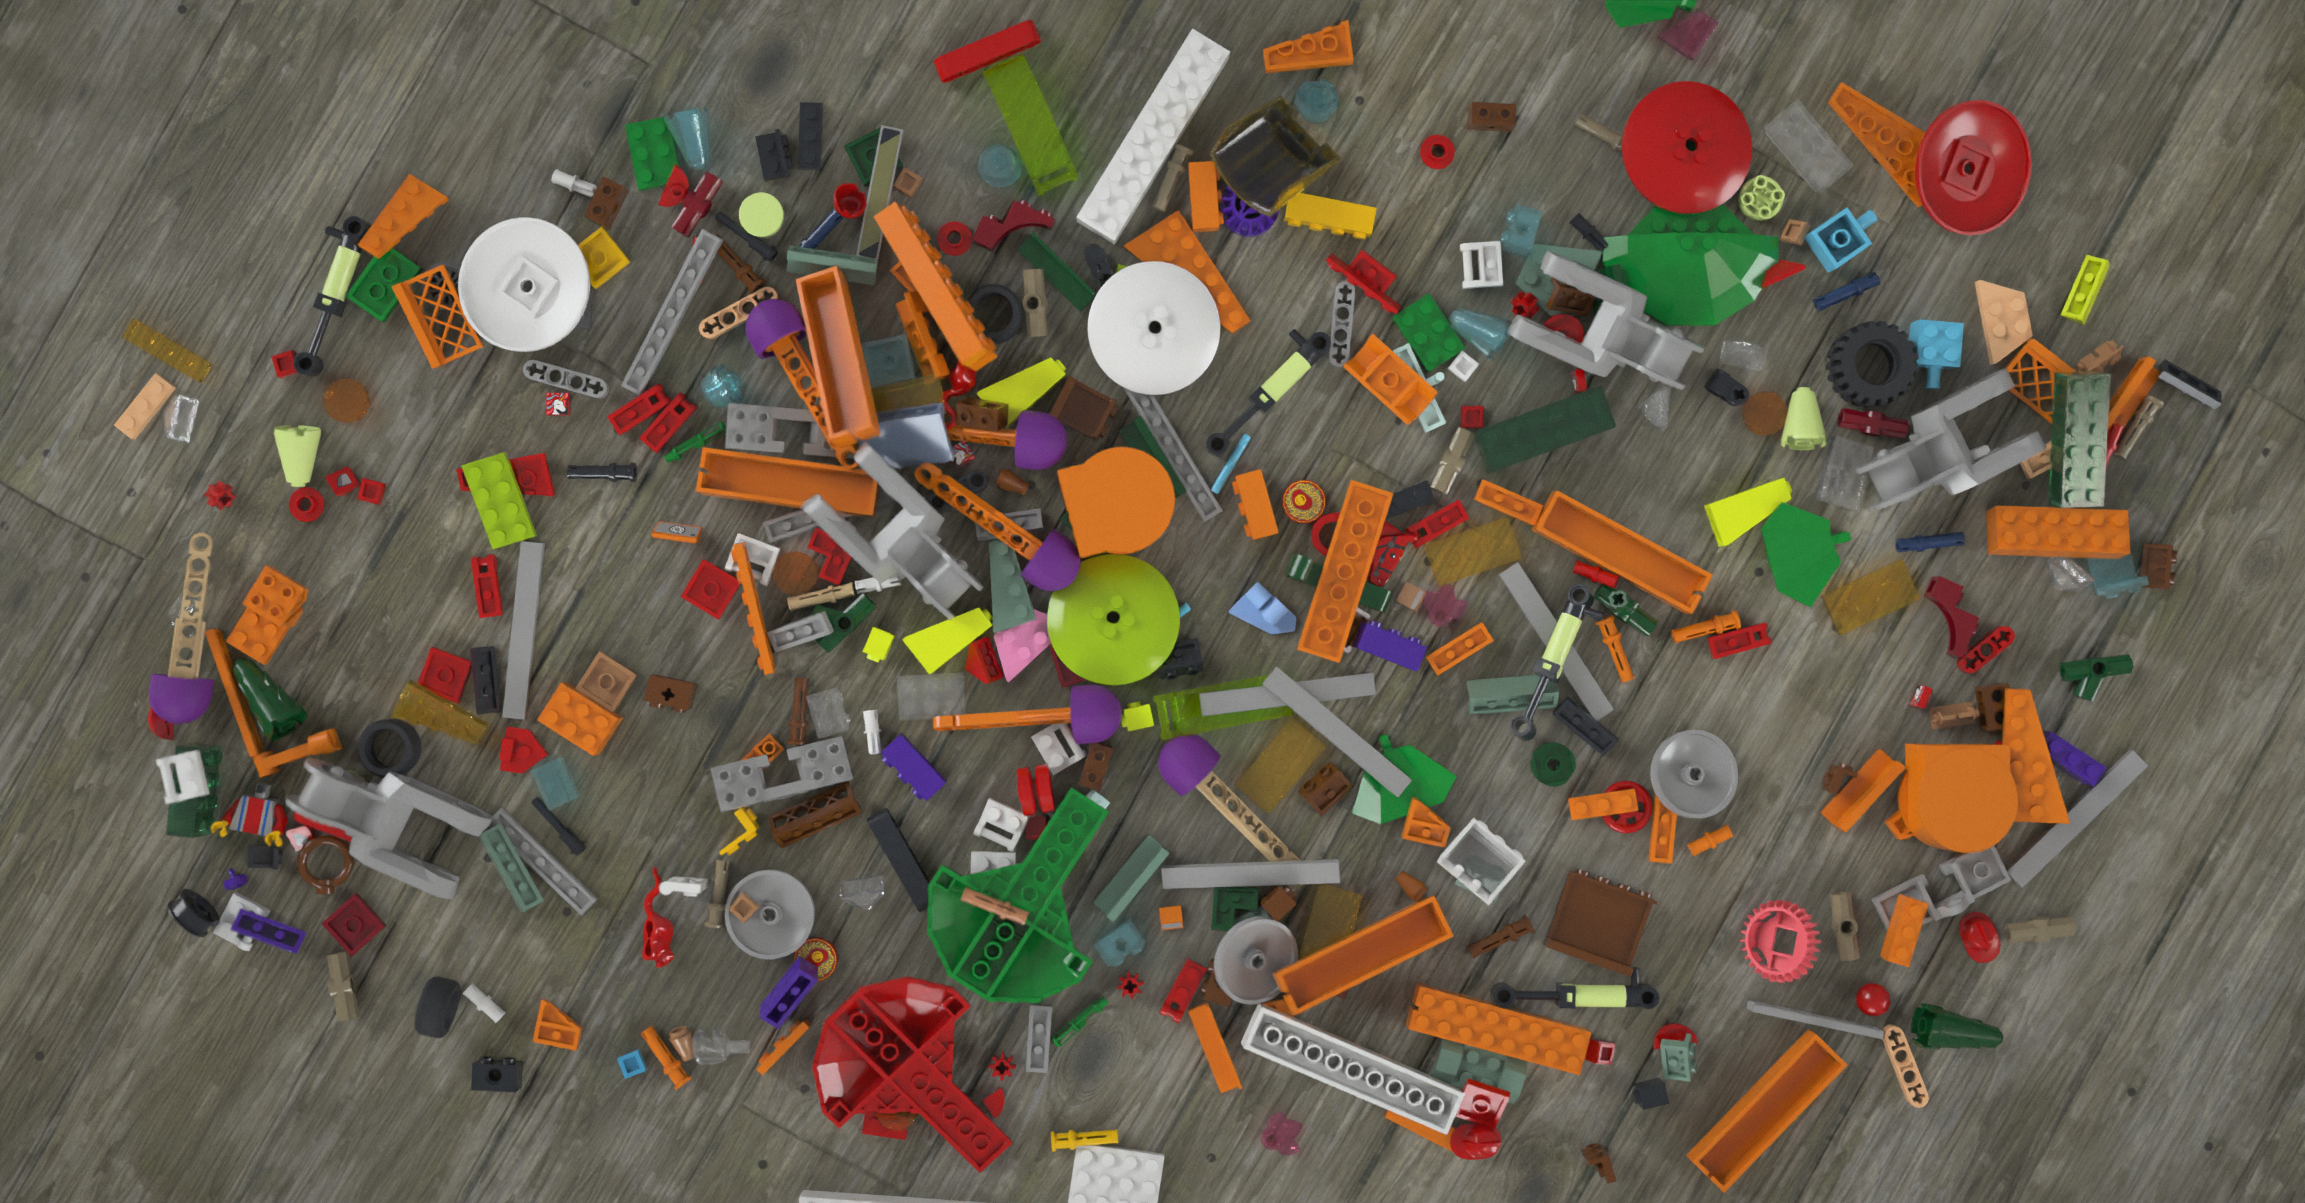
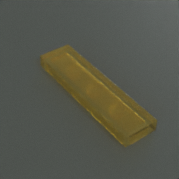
(167, 350)

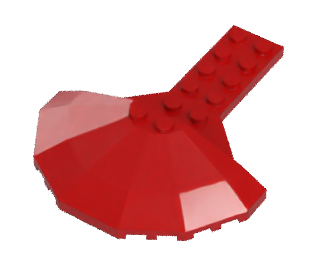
(895, 1054)

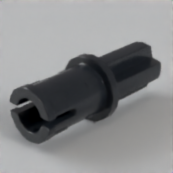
(1588, 232)

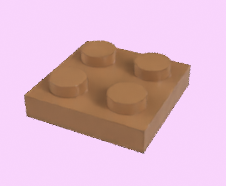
(606, 681)

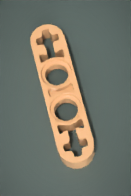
(737, 309)
(1904, 1066)

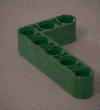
(1306, 571)

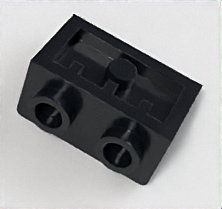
(773, 155)
(1183, 660)

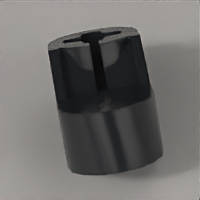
(1094, 255)

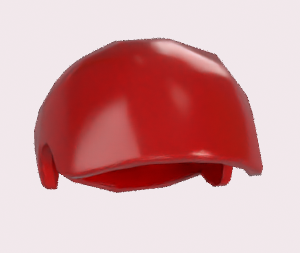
(849, 201)
(1873, 999)

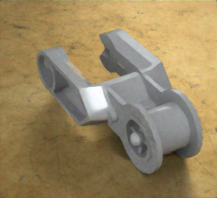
(1617, 333)
(1939, 451)
(905, 544)
(377, 816)

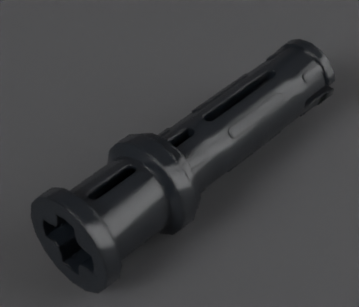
(612, 472)

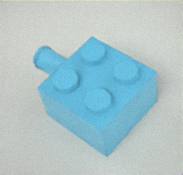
(1840, 238)
(1937, 347)

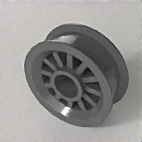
(452, 268)

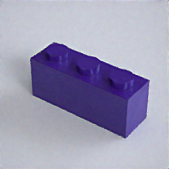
(1390, 645)
(2073, 760)
(913, 767)
(268, 931)
(788, 992)

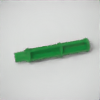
(696, 442)
(1080, 1020)

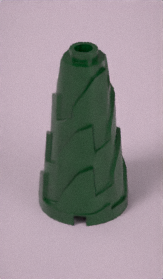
(268, 701)
(1945, 1029)

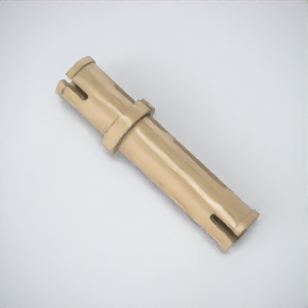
(822, 596)

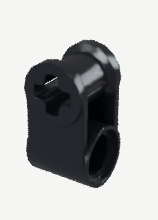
(1724, 387)

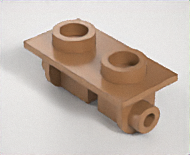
(2106, 353)
(1952, 715)

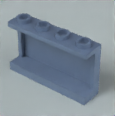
(912, 436)

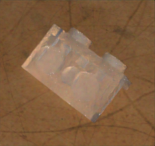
(828, 712)

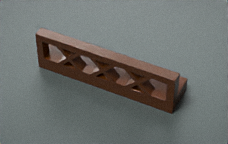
(815, 818)

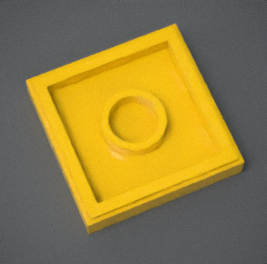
(602, 257)

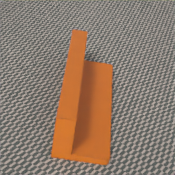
(2132, 391)
(1862, 791)
(1214, 1047)

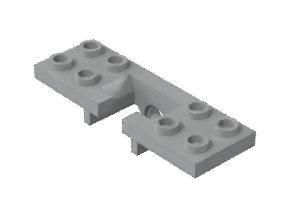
(755, 429)
(817, 763)
(1975, 873)

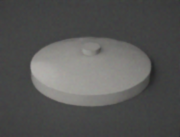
(1694, 774)
(781, 920)
(1250, 956)

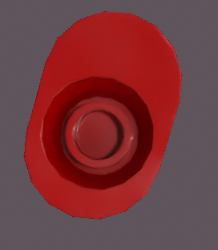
(1979, 937)
(1475, 1141)

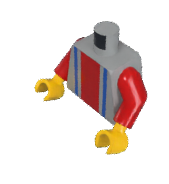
(255, 815)

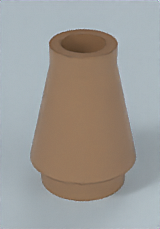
(682, 1042)

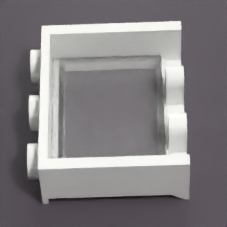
(1481, 860)

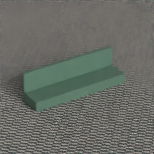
(809, 261)
(1508, 694)
(510, 868)
(1131, 877)

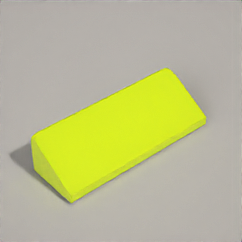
(2085, 289)

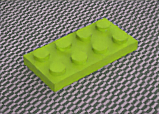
(499, 500)

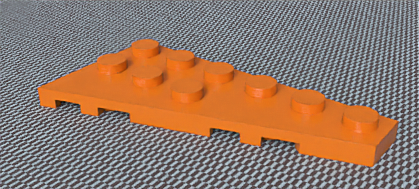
(1883, 133)
(1176, 244)
(2030, 761)

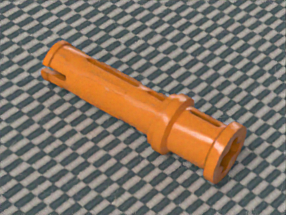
(1715, 625)
(1612, 639)
(671, 1066)

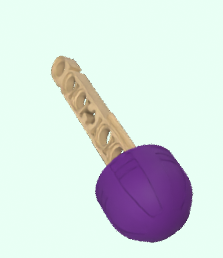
(180, 693)
(1188, 764)

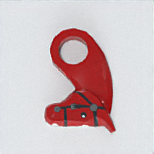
(1387, 553)

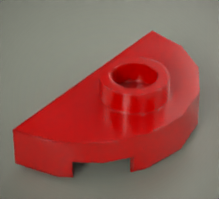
(675, 188)
(160, 727)
(1673, 1031)

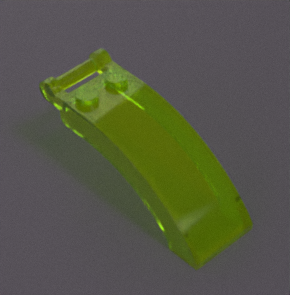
(1029, 122)
(1187, 711)

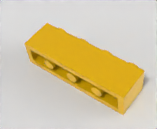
(1330, 214)

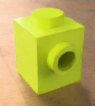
(878, 644)
(1137, 716)

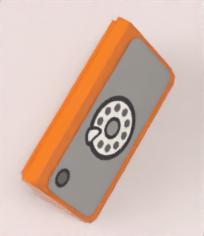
(677, 532)

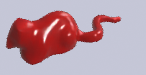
(962, 380)
(657, 930)

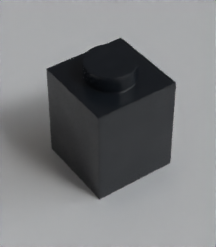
(1650, 1093)

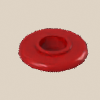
(1432, 161)
(954, 249)
(316, 508)

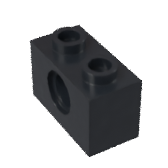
(484, 1079)

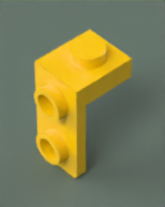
(748, 820)

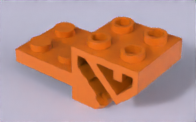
(270, 612)

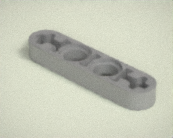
(1338, 324)
(566, 378)

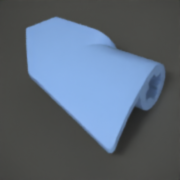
(1264, 611)

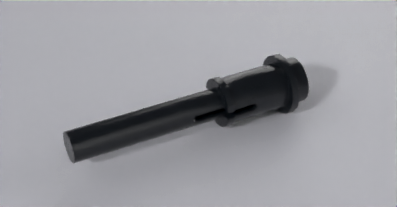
(756, 243)
(566, 834)

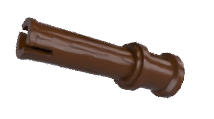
(743, 271)
(800, 684)
(1510, 932)

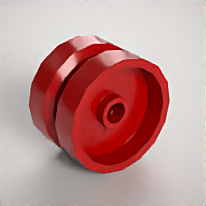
(1038, 789)

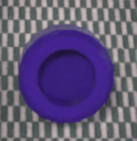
(234, 881)

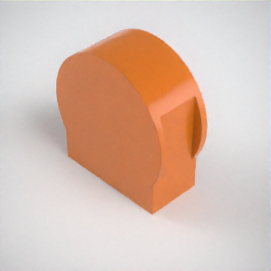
(1117, 501)
(1958, 795)

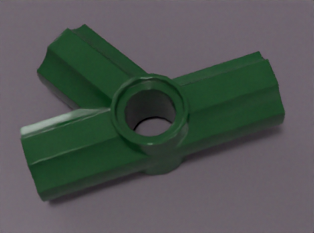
(1625, 609)
(855, 612)
(2088, 680)

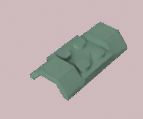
(1463, 1062)

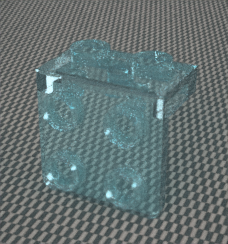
(2114, 576)

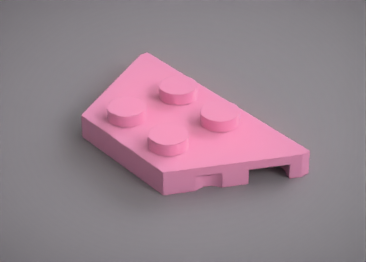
(1022, 644)

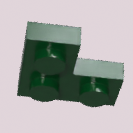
(1228, 900)

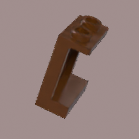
(1084, 409)

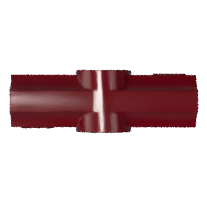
(697, 204)
(1872, 423)

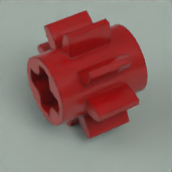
(1525, 304)
(220, 495)
(1126, 990)
(997, 1069)

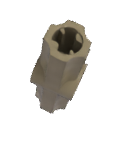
(1034, 287)
(1452, 460)
(2039, 929)
(1845, 940)
(342, 986)

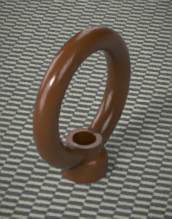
(327, 885)

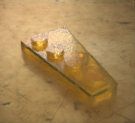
(431, 710)

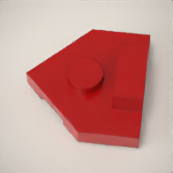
(520, 750)

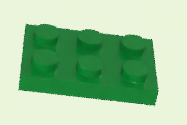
(651, 152)
(374, 286)
(1428, 333)

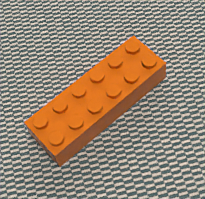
(2057, 532)

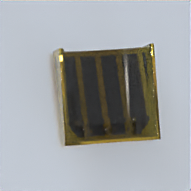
(1270, 157)

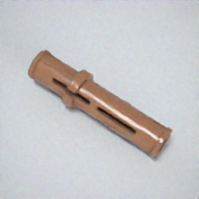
(995, 906)

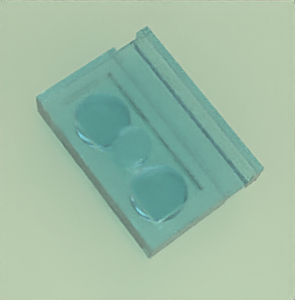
(555, 783)

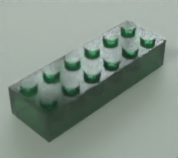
(1544, 429)
(2079, 439)

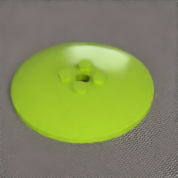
(1121, 650)

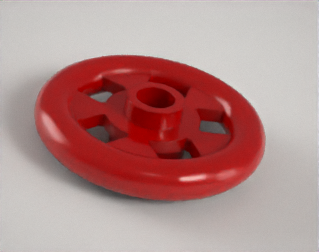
(1641, 818)

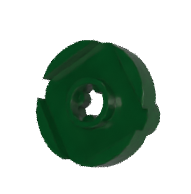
(1559, 753)

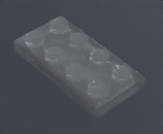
(1808, 147)

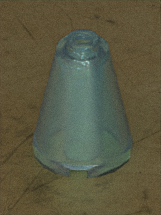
(691, 135)
(1481, 330)

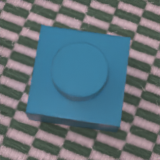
(632, 1063)

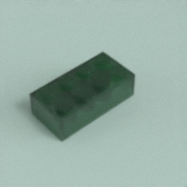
(195, 815)

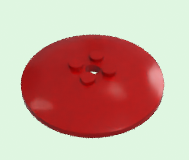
(1658, 155)
(1998, 160)

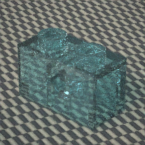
(1529, 222)
(1125, 932)

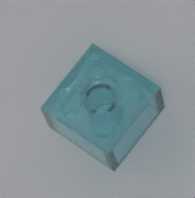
(889, 361)

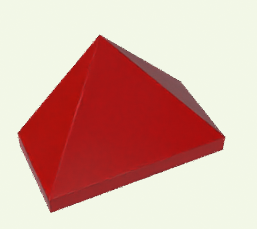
(1781, 271)
(983, 662)

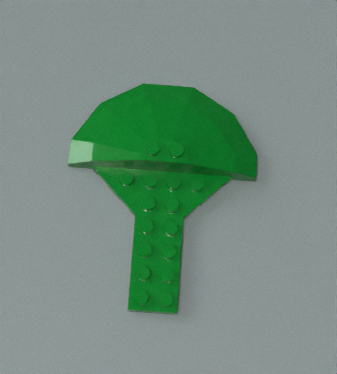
(1692, 264)
(1002, 956)

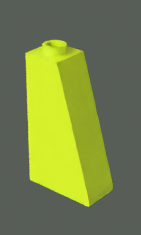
(1025, 388)
(1742, 511)
(944, 640)

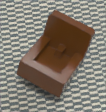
(1832, 779)

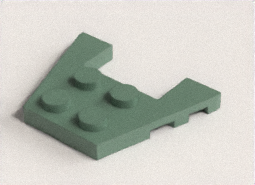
(1537, 282)

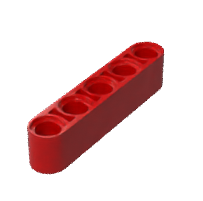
(987, 51)

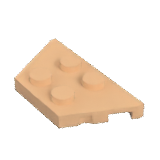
(2003, 319)

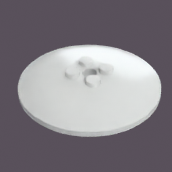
(495, 276)
(1122, 336)

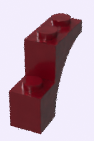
(1020, 215)
(1960, 623)

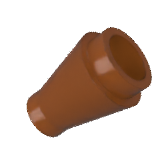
(1010, 481)
(1412, 886)

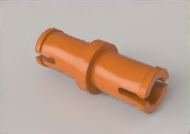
(1710, 840)

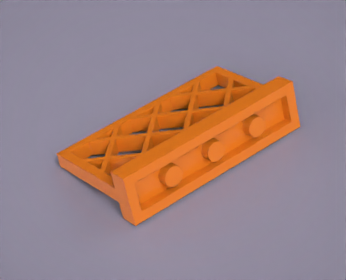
(420, 324)
(2047, 360)

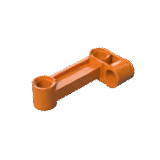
(320, 743)

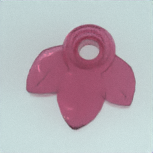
(1444, 602)
(1284, 1132)

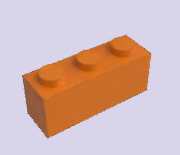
(1204, 196)
(1255, 505)
(1903, 930)

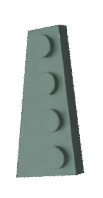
(1009, 591)

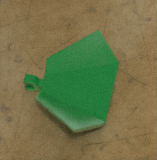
(1637, 12)
(1800, 552)
(1428, 784)

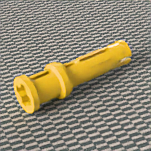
(1068, 1139)

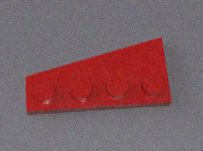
(530, 472)

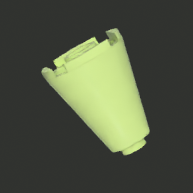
(1803, 422)
(297, 452)

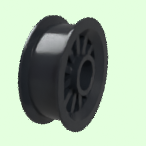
(193, 913)

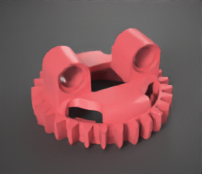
(1762, 935)

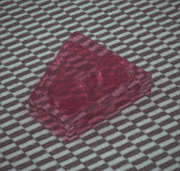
(1690, 34)

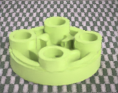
(1760, 198)
(761, 215)

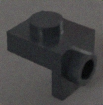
(264, 856)

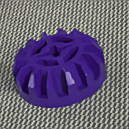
(1238, 222)

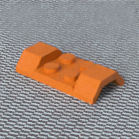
(923, 346)
(1391, 380)

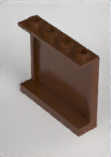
(1599, 921)

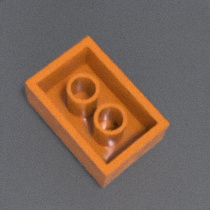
(579, 719)

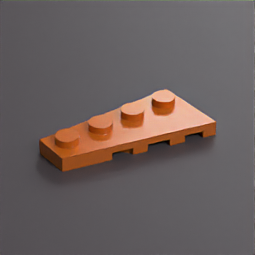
(1319, 50)
(401, 215)

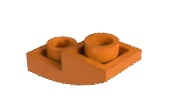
(766, 746)

